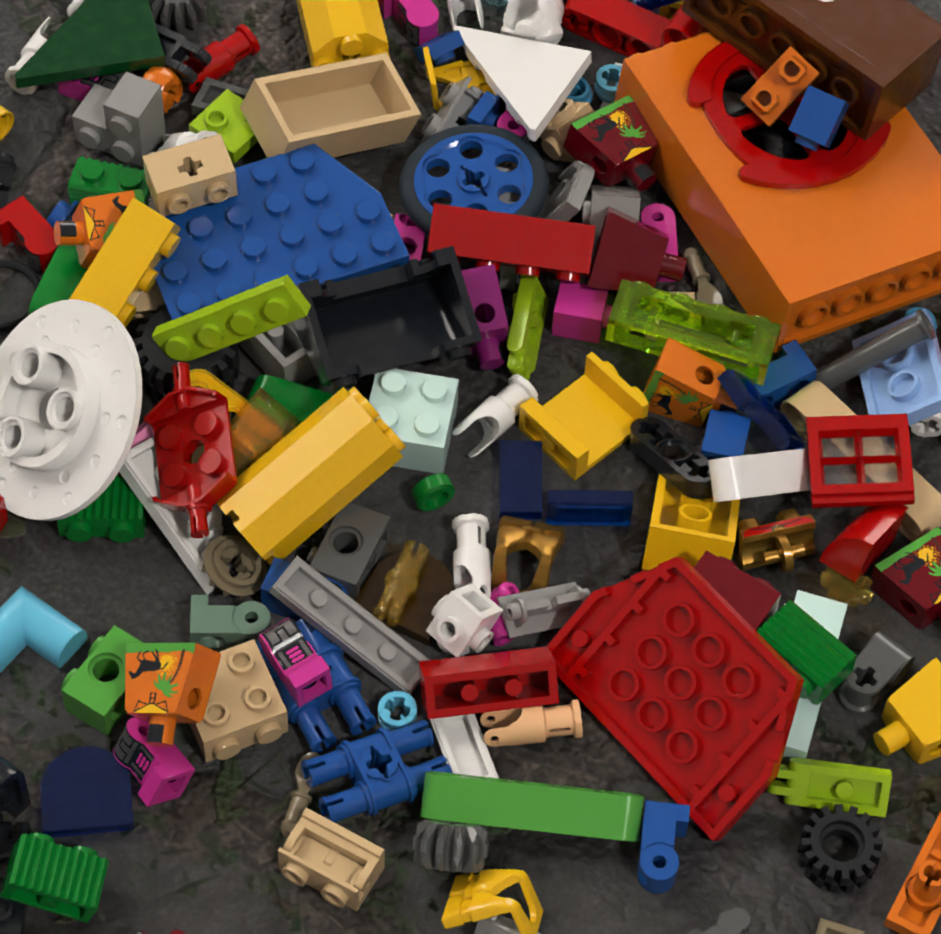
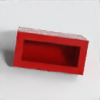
(864, 540)

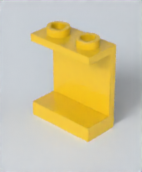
(585, 417)

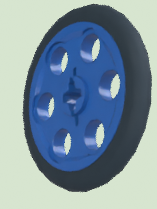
(445, 149)

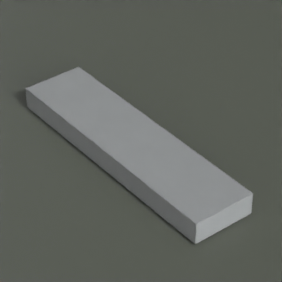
(349, 626)

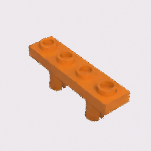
(919, 899)

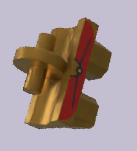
(776, 542)

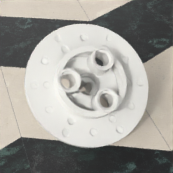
(65, 408)

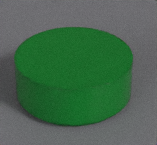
(433, 492)

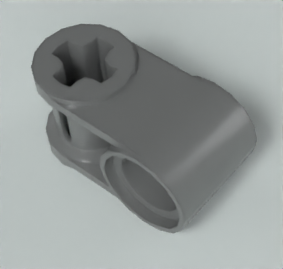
(875, 672)

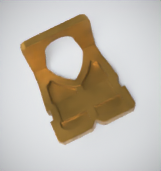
(520, 534)

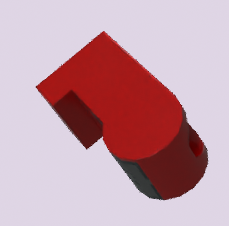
(29, 232)

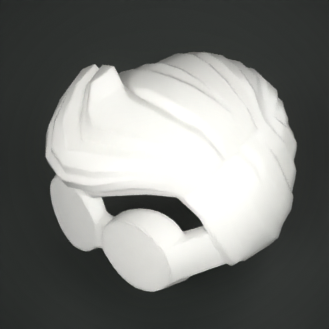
(534, 20)

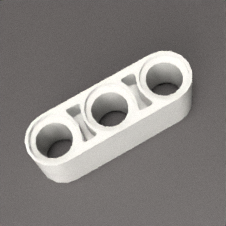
(759, 474)

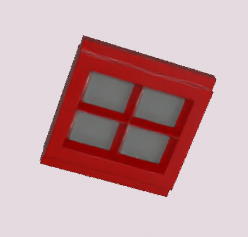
(860, 460)

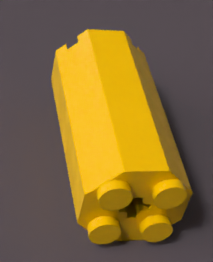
(342, 30)
(311, 474)

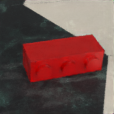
(488, 682)

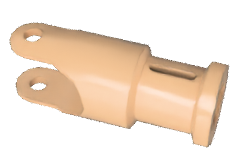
(532, 724)

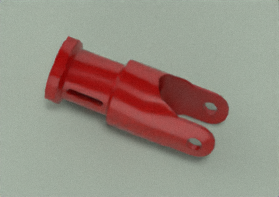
(225, 55)

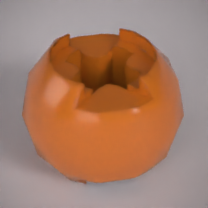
(170, 85)

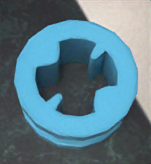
(603, 76)
(393, 700)

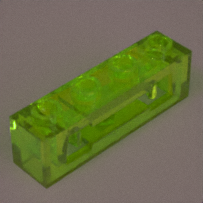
(693, 324)

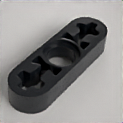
(655, 440)

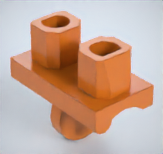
(780, 86)

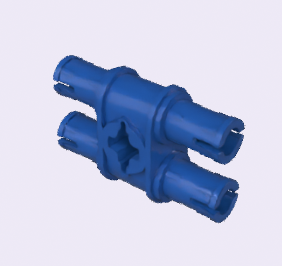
(343, 694)
(371, 788)

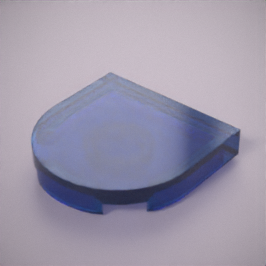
(86, 794)

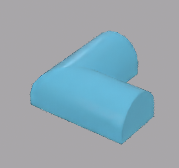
(35, 624)

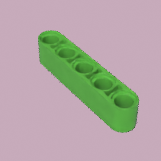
(532, 806)

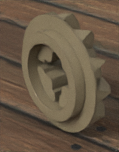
(248, 562)

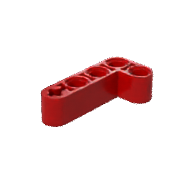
(627, 26)

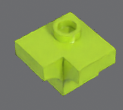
(228, 120)

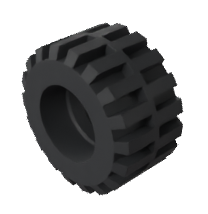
(156, 365)

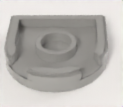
(570, 193)

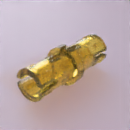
(401, 583)

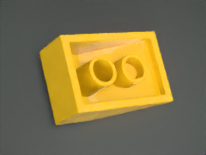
(688, 527)

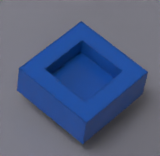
(440, 47)
(485, 111)

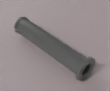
(876, 351)

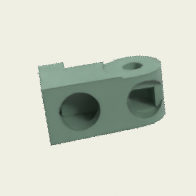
(226, 625)

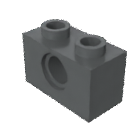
(352, 529)

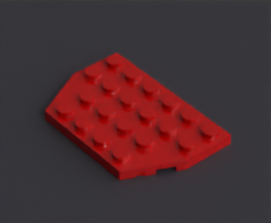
(683, 688)

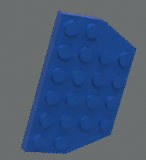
(290, 217)

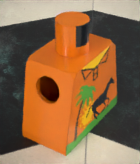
(93, 223)
(686, 385)
(168, 685)

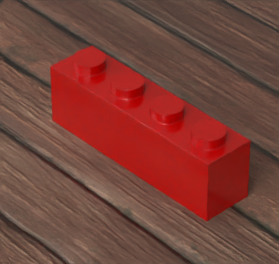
(514, 241)

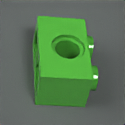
(96, 701)

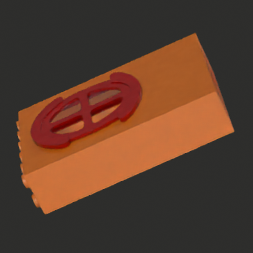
(792, 238)

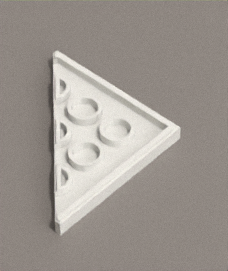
(526, 73)
(142, 476)

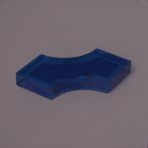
(760, 410)

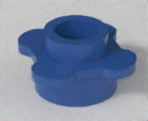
(62, 212)

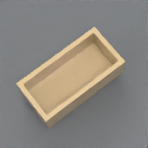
(332, 105)

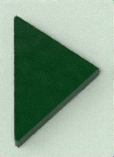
(96, 41)

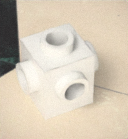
(464, 621)

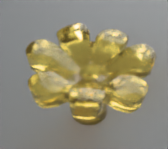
(844, 589)

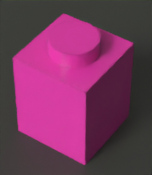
(580, 312)

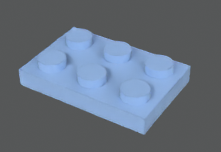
(907, 380)

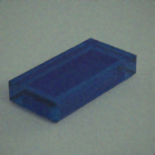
(521, 479)
(589, 507)

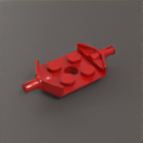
(180, 425)

